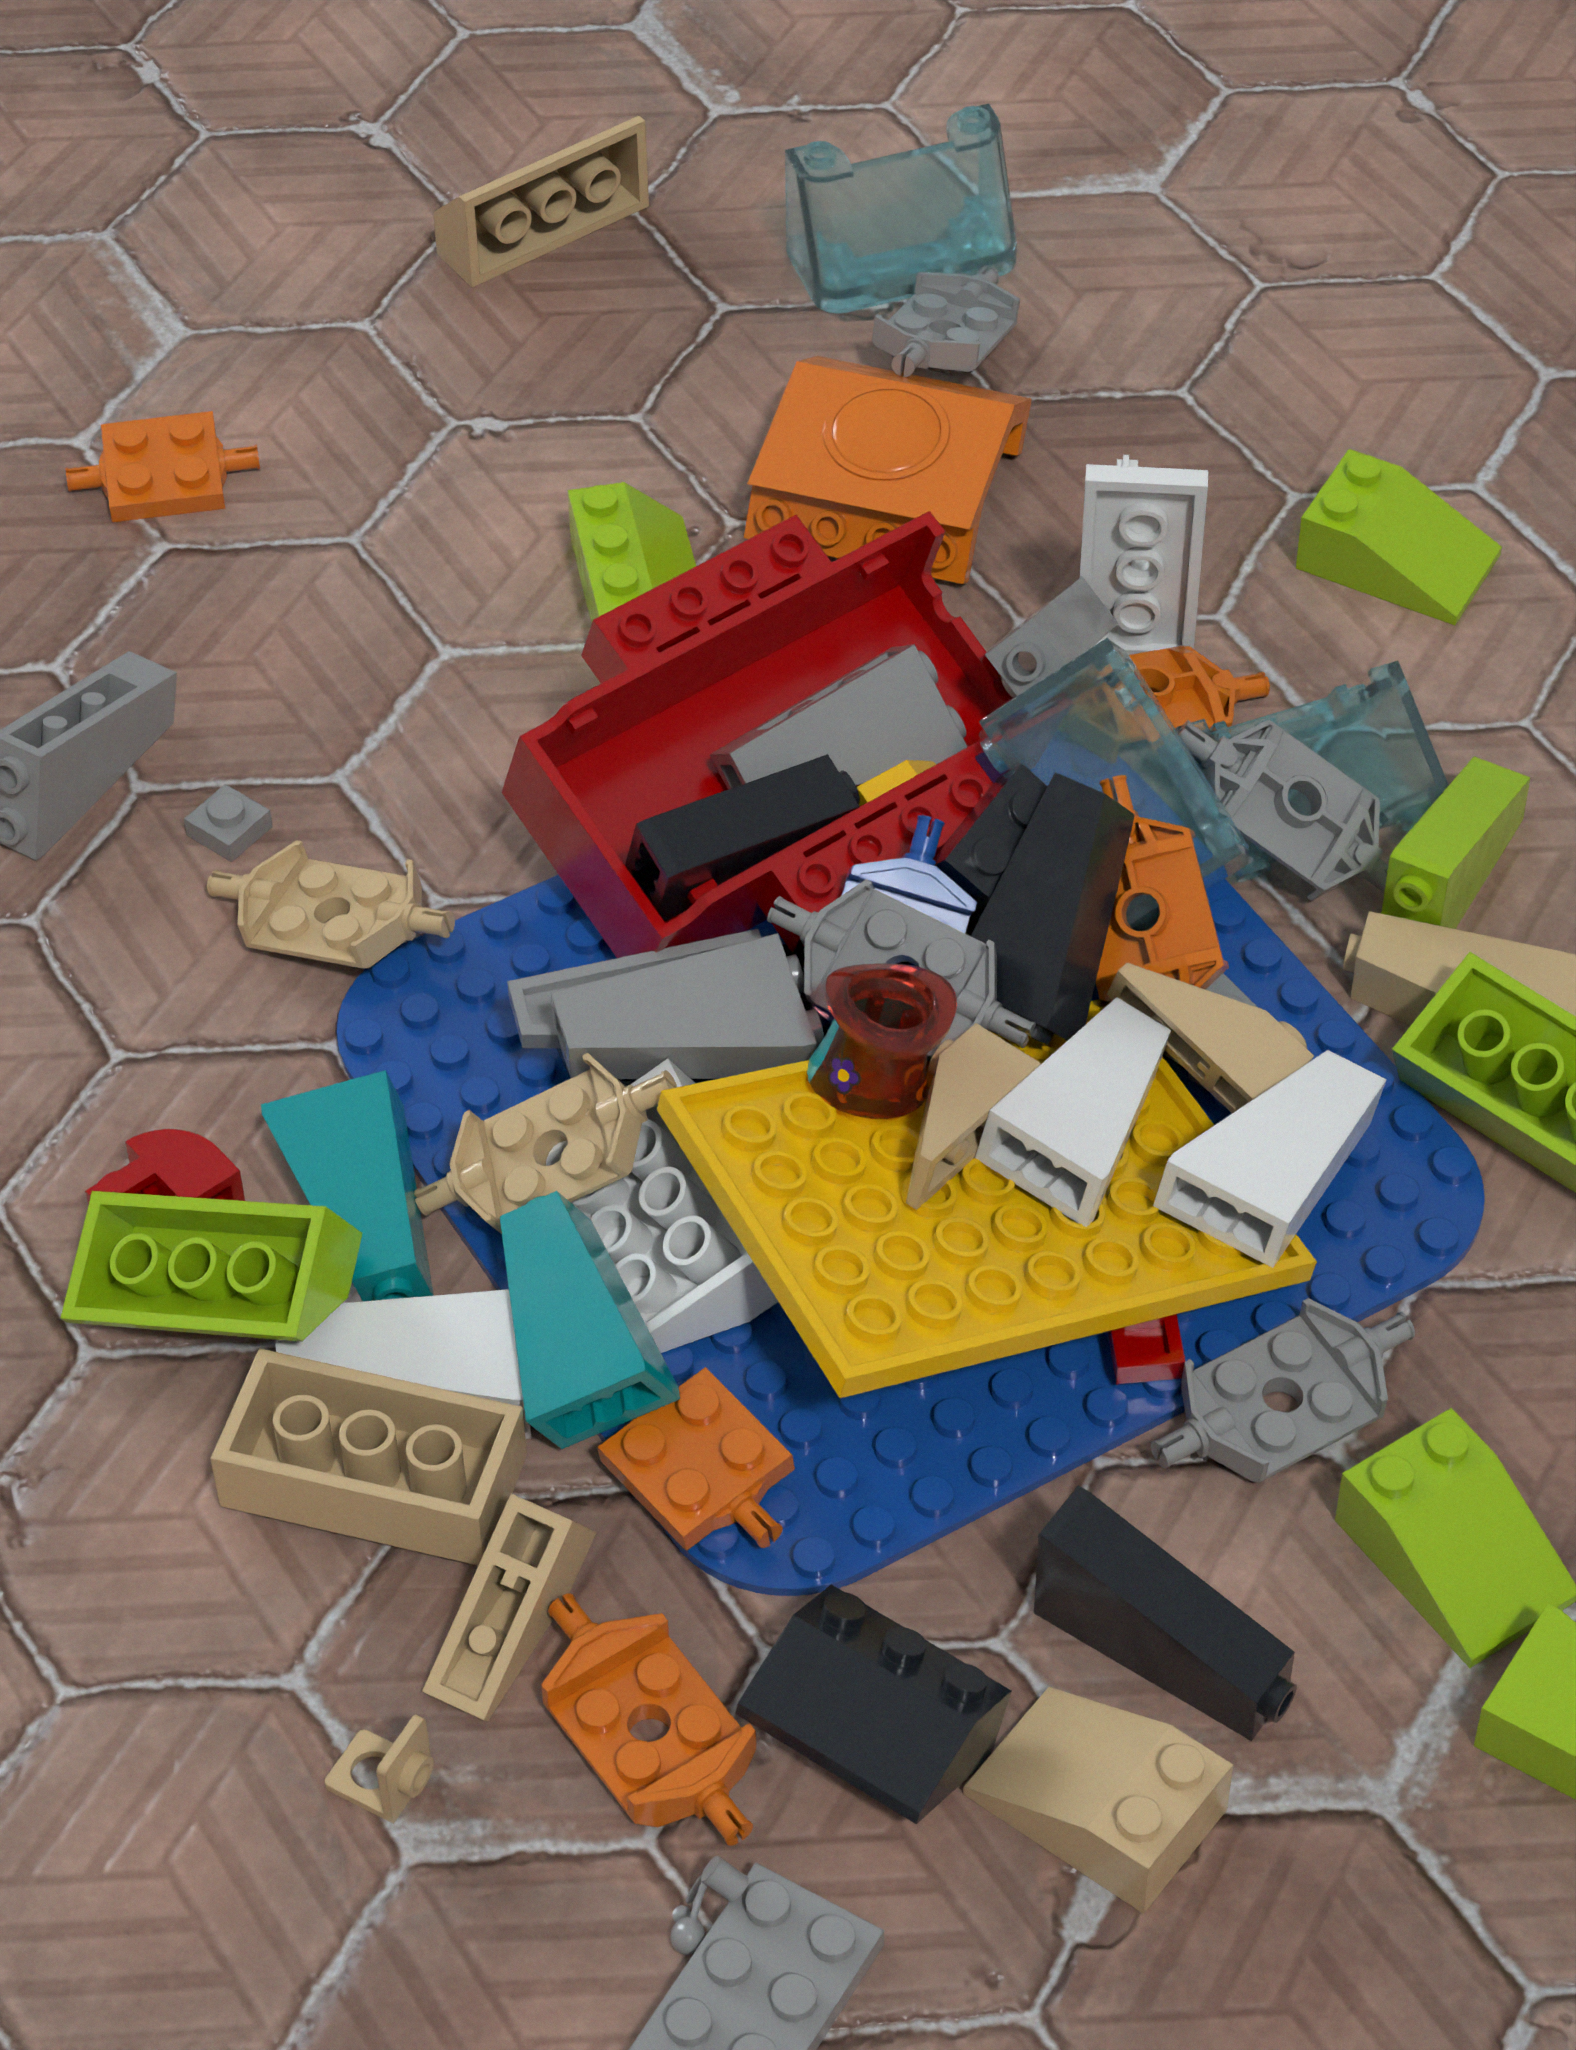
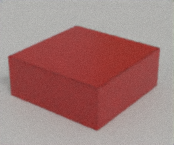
(1147, 1351)

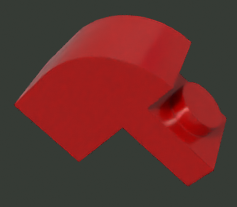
(174, 1165)

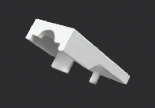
(1145, 550)

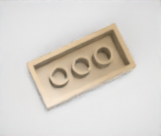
(369, 1456)

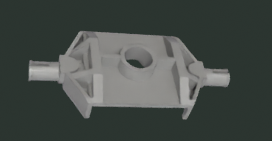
(948, 323)
(1253, 784)
(876, 928)
(1317, 1359)

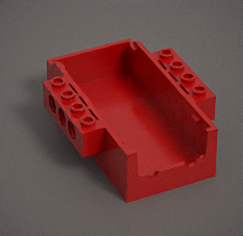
(708, 665)

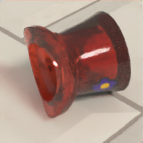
(880, 1038)

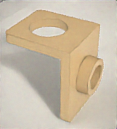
(400, 1773)

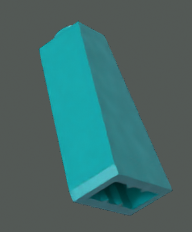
(356, 1159)
(576, 1327)

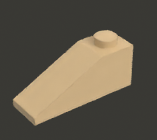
(1218, 1040)
(965, 1085)
(506, 1607)

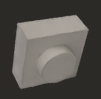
(228, 822)

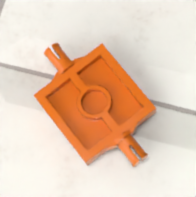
(162, 466)
(700, 1463)

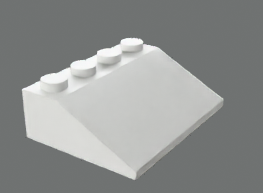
(673, 1240)

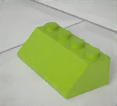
(624, 544)
(1499, 1064)
(210, 1266)

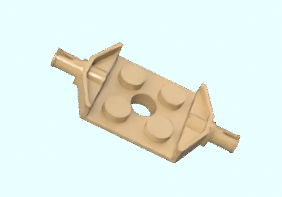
(292, 897)
(504, 1158)

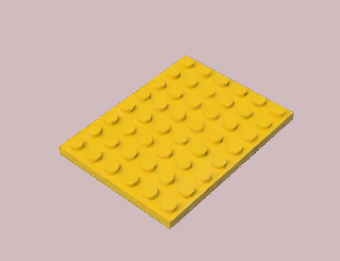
(973, 1269)

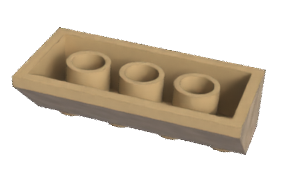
(545, 204)

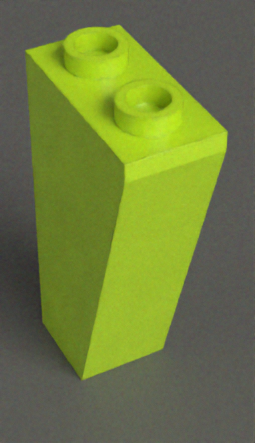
(1455, 845)

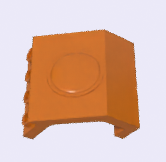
(877, 449)

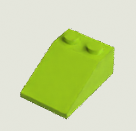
(1394, 539)
(1454, 1536)

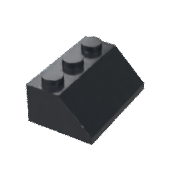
(875, 1704)

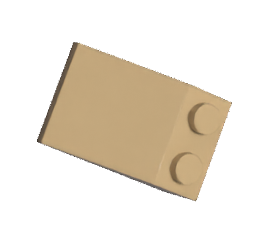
(1105, 1792)

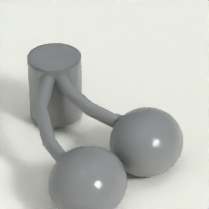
(722, 1878)

